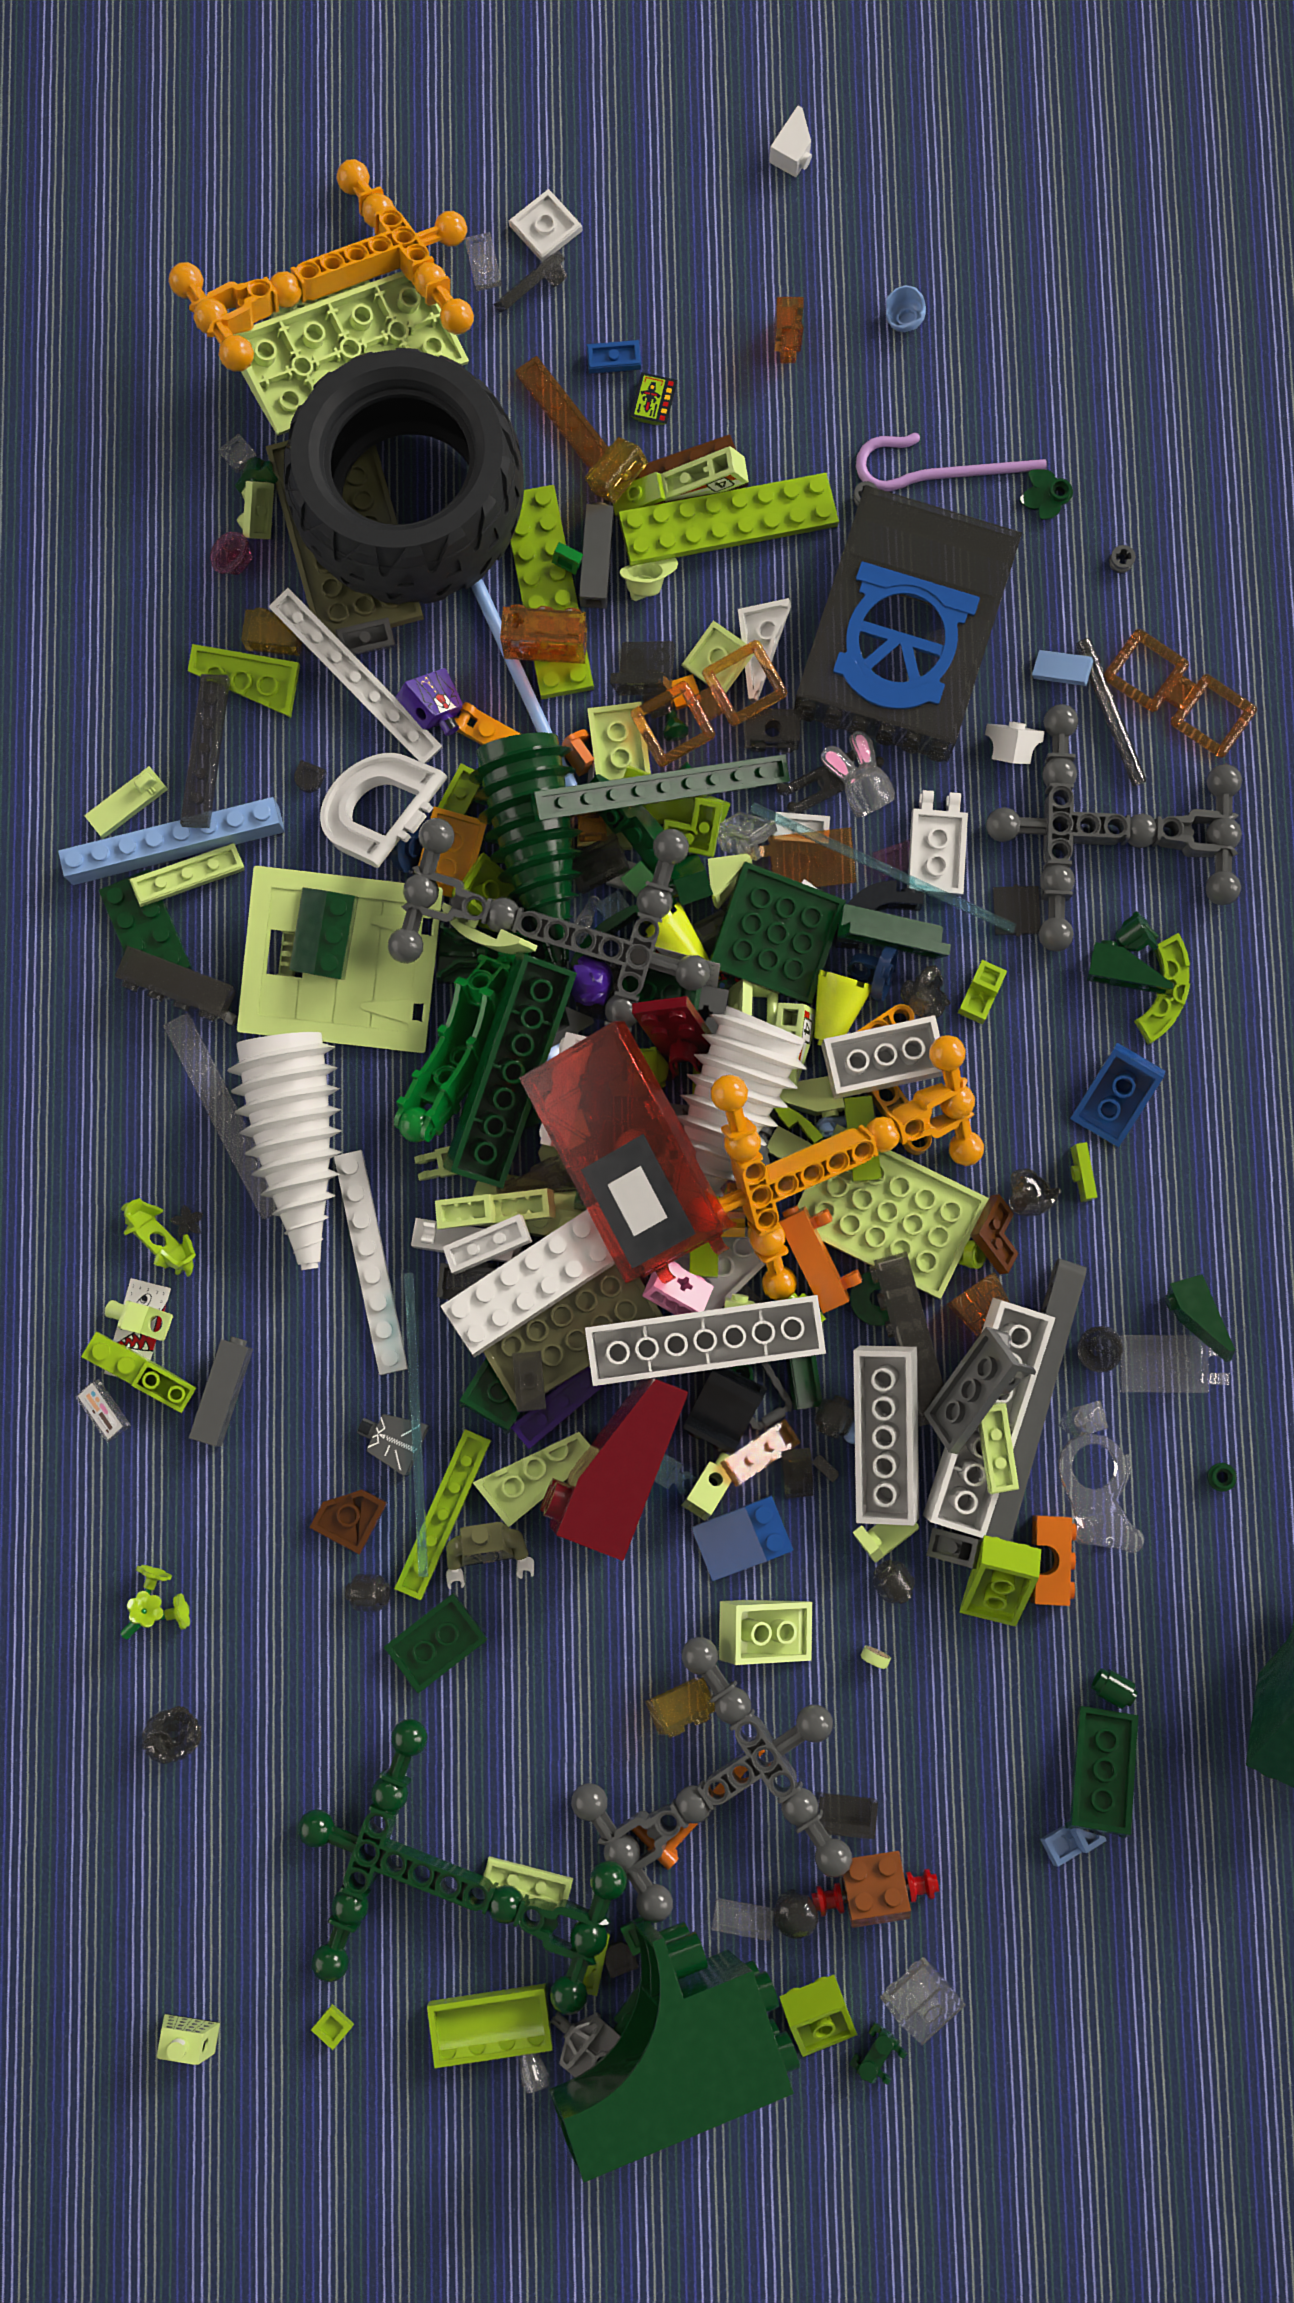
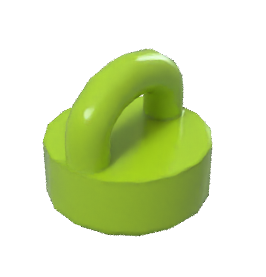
(972, 1256)

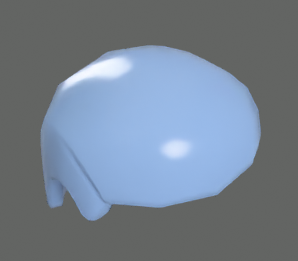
(905, 308)

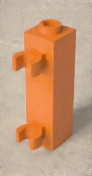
(814, 1258)

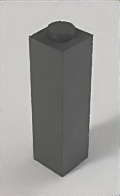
(596, 555)
(221, 1392)

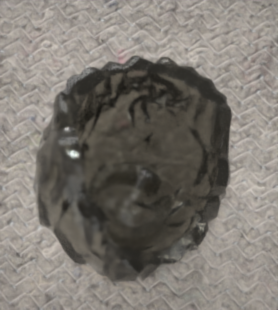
(171, 1735)

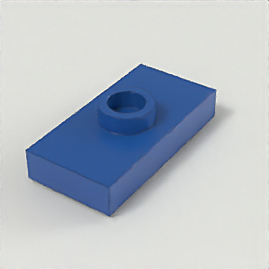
(614, 356)

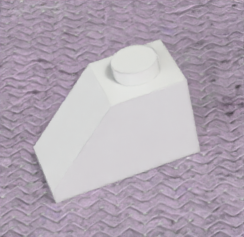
(792, 145)

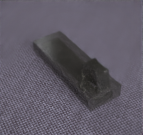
(550, 269)

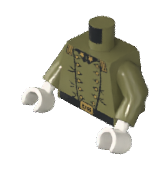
(484, 1545)

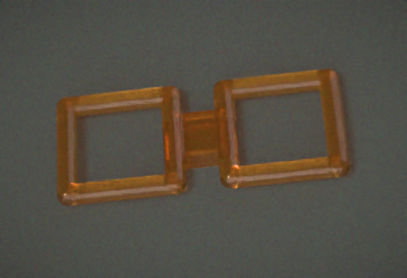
(1180, 693)
(709, 703)

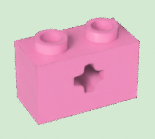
(680, 1296)

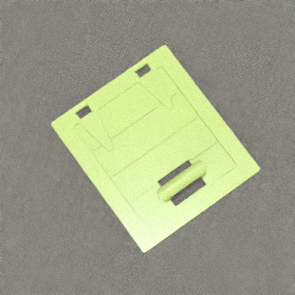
(378, 992)

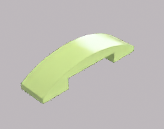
(504, 943)

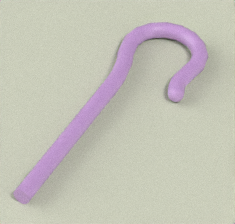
(934, 473)

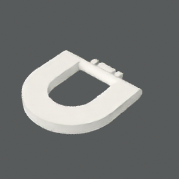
(355, 782)

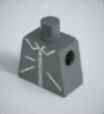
(391, 1441)

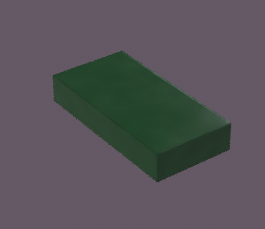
(804, 1382)

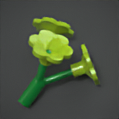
(147, 1609)

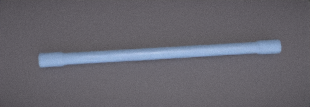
(515, 667)

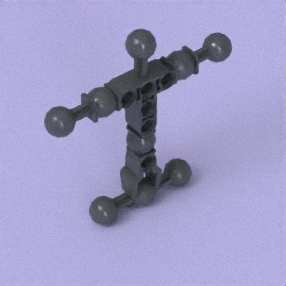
(1139, 830)
(696, 1802)

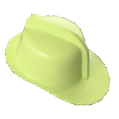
(647, 578)

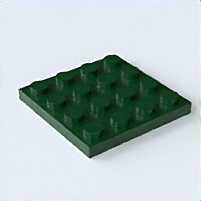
(776, 933)

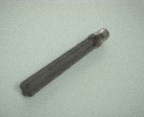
(1112, 715)

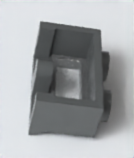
(451, 1284)

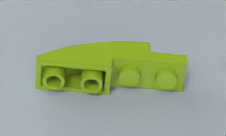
(139, 1371)

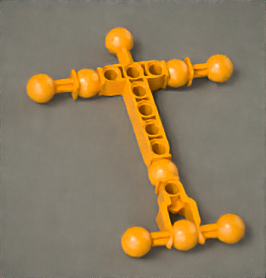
(390, 249)
(835, 1153)

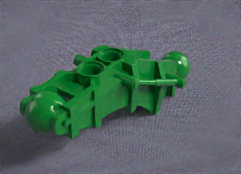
(454, 1060)

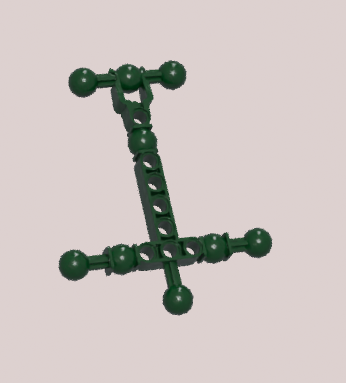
(502, 1902)

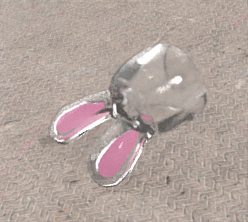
(865, 786)

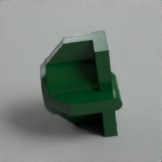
(258, 471)
(1136, 934)

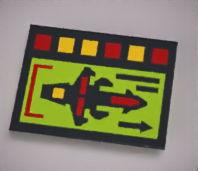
(653, 399)

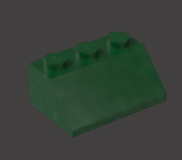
(323, 933)

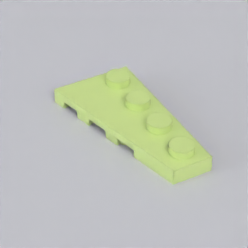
(524, 1483)

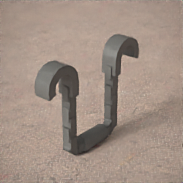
(779, 1412)

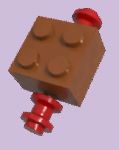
(876, 1890)

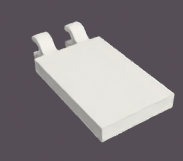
(938, 843)

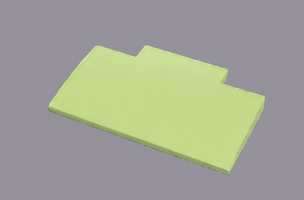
(329, 331)

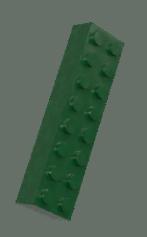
(515, 1045)

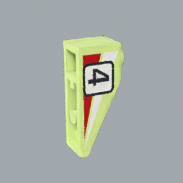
(706, 475)
(800, 1021)

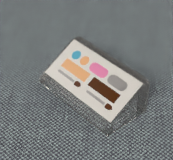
(102, 1410)

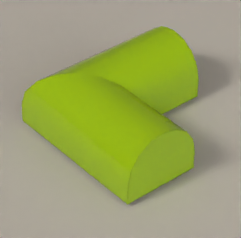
(704, 828)

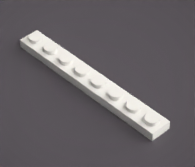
(355, 676)
(371, 1262)

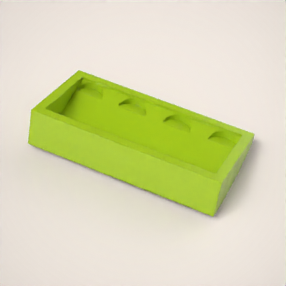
(490, 2025)

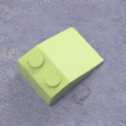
(765, 1631)

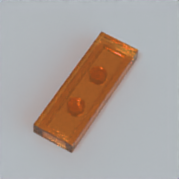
(760, 1452)

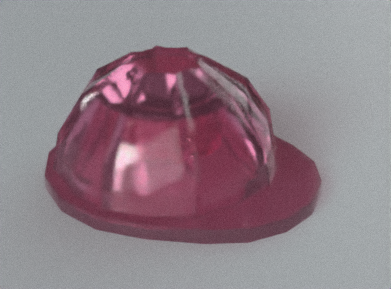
(230, 554)

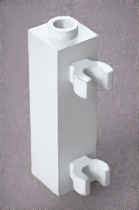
(428, 1237)

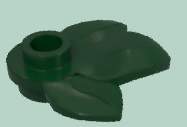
(1042, 493)

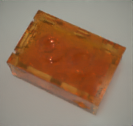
(544, 634)

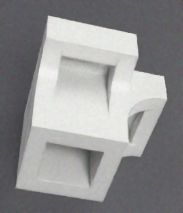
(1013, 742)

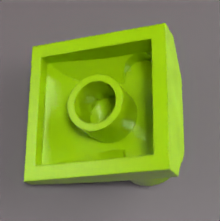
(484, 881)

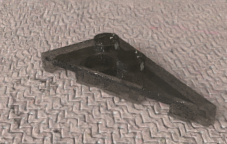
(546, 1174)

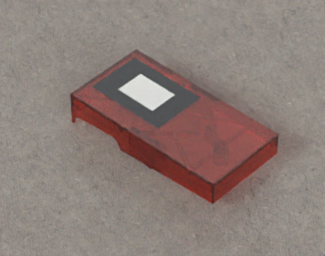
(627, 1153)

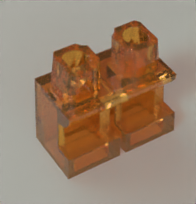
(788, 327)

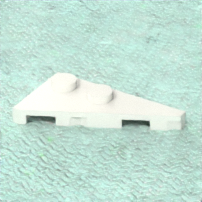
(764, 624)

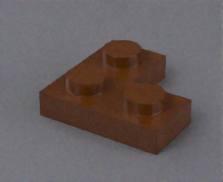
(990, 1234)

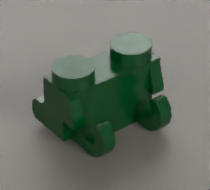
(877, 2055)

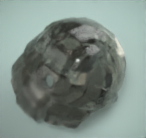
(925, 994)
(1031, 1193)

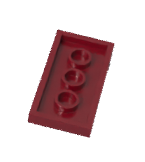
(674, 1030)

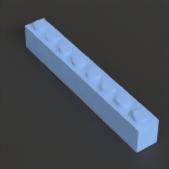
(170, 842)

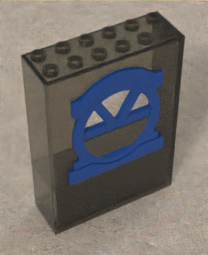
(923, 556)

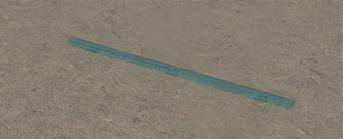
(883, 868)
(416, 1425)

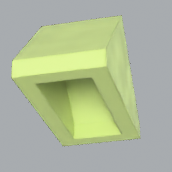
(723, 875)

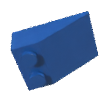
(1118, 1094)
(742, 1538)

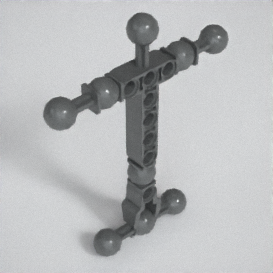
(502, 913)

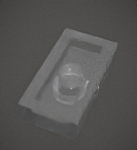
(483, 261)
(742, 1919)

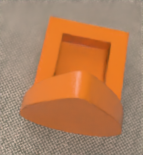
(580, 757)

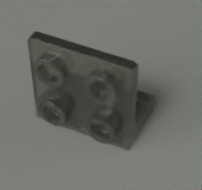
(644, 668)

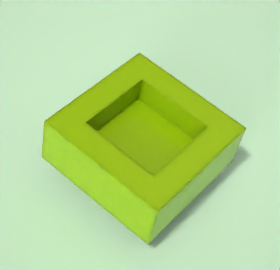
(332, 2027)

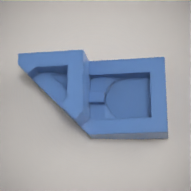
(1067, 1843)

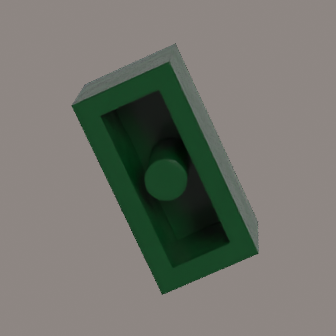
(690, 880)

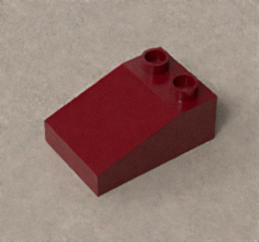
(616, 1473)

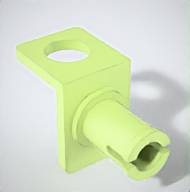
(138, 1318)

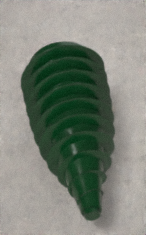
(534, 852)

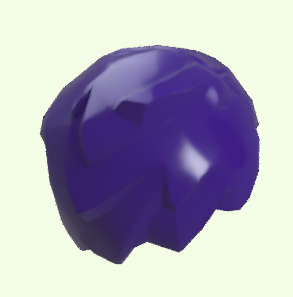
(592, 981)

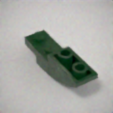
(636, 825)

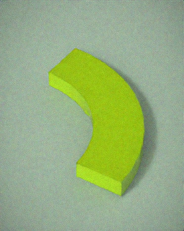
(1165, 1009)

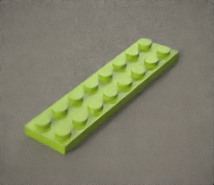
(728, 519)
(546, 583)

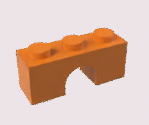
(1055, 1585)

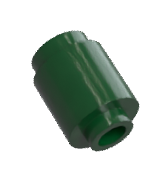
(1114, 1688)

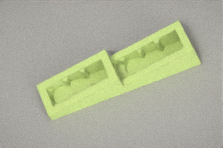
(493, 1209)

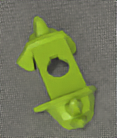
(142, 1222)

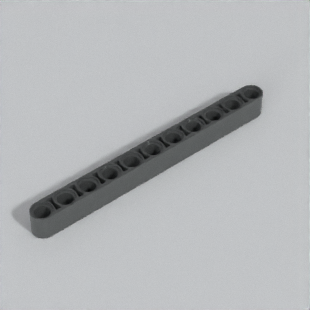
(1061, 1303)

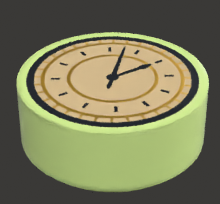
(875, 1657)

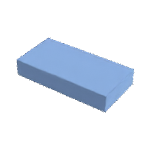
(1062, 667)

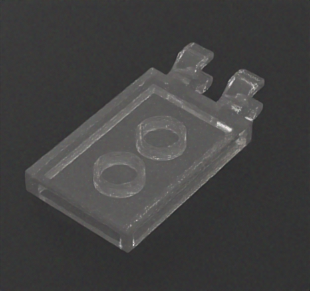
(1167, 1365)

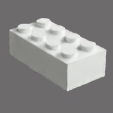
(881, 1057)

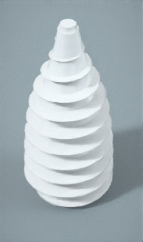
(763, 1060)
(291, 1130)

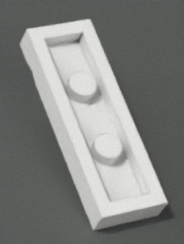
(487, 1244)

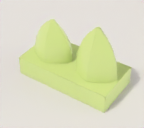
(258, 508)

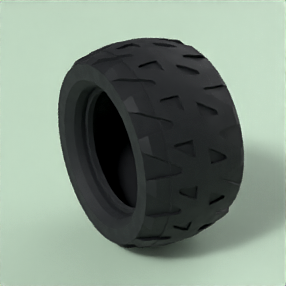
(392, 397)

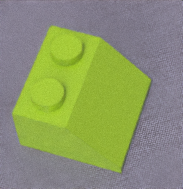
(817, 2015)

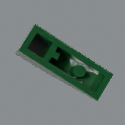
(1121, 968)
(1198, 1313)

